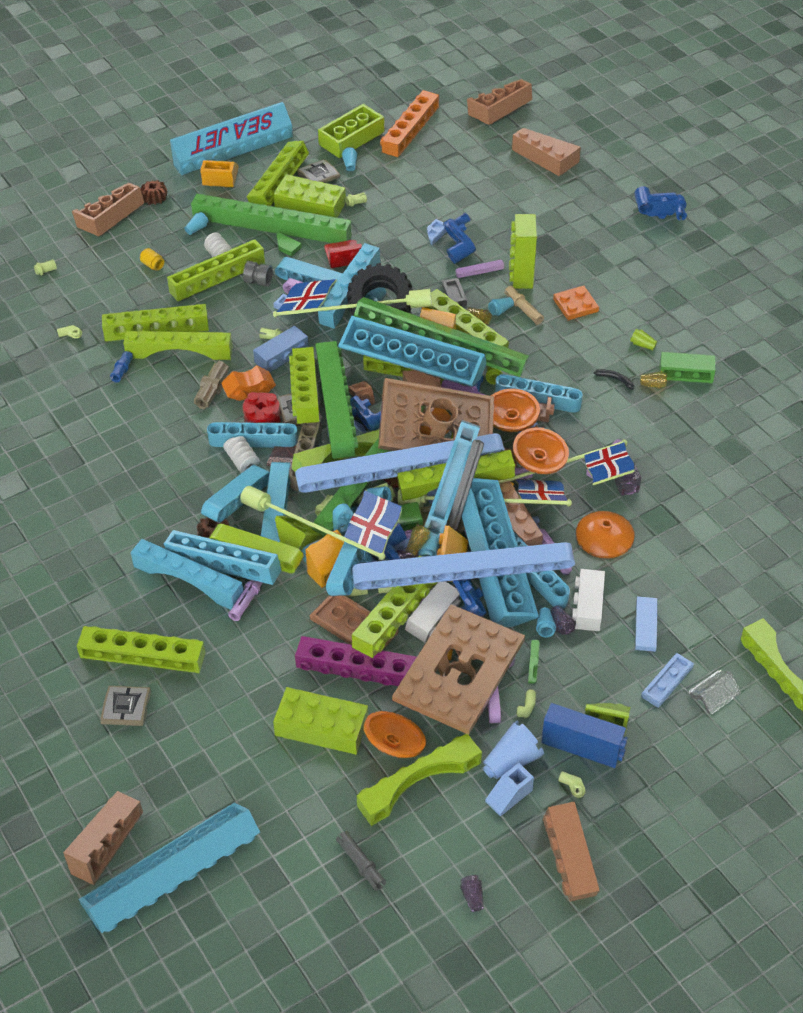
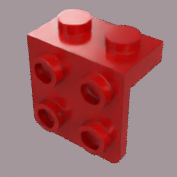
(341, 253)

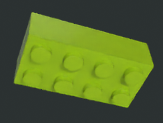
(351, 130)
(310, 196)
(523, 251)
(320, 720)

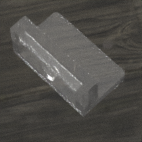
(716, 690)

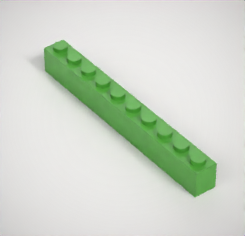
(272, 219)
(495, 355)
(336, 400)
(347, 494)

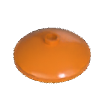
(514, 410)
(540, 450)
(605, 534)
(394, 734)

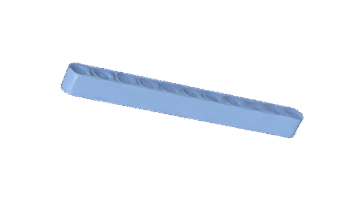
(382, 465)
(463, 566)

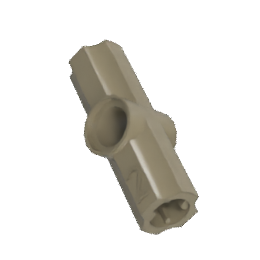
(211, 384)

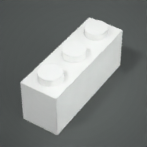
(588, 599)
(431, 610)

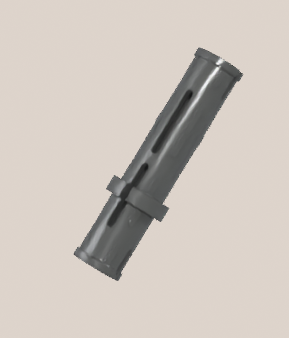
(366, 867)

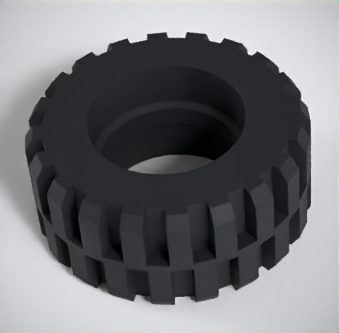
(379, 277)

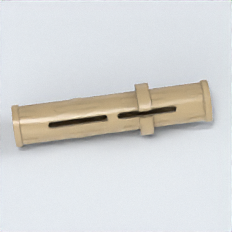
(524, 305)

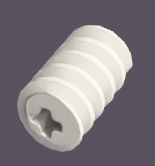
(216, 244)
(241, 453)

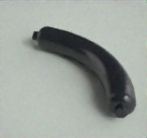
(613, 374)

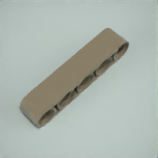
(307, 440)

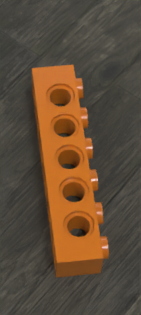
(410, 123)

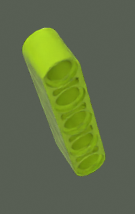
(288, 556)

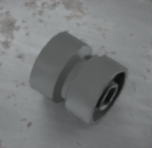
(255, 273)

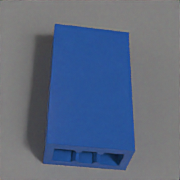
(584, 735)

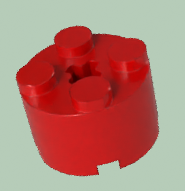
(261, 408)

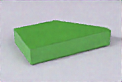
(288, 245)
(533, 666)

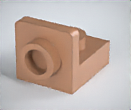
(363, 391)
(546, 410)

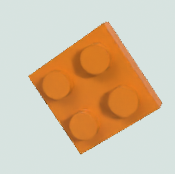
(576, 302)

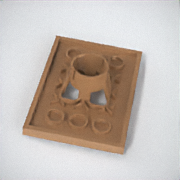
(403, 416)
(442, 695)

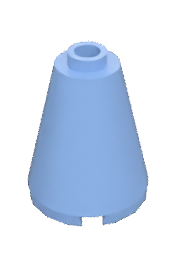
(514, 747)

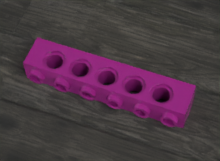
(323, 655)

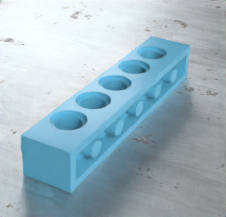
(226, 557)

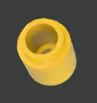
(152, 259)

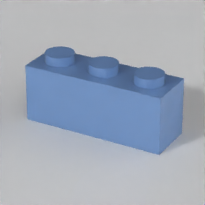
(277, 350)

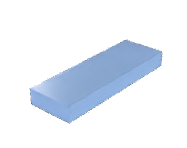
(646, 624)
(667, 680)

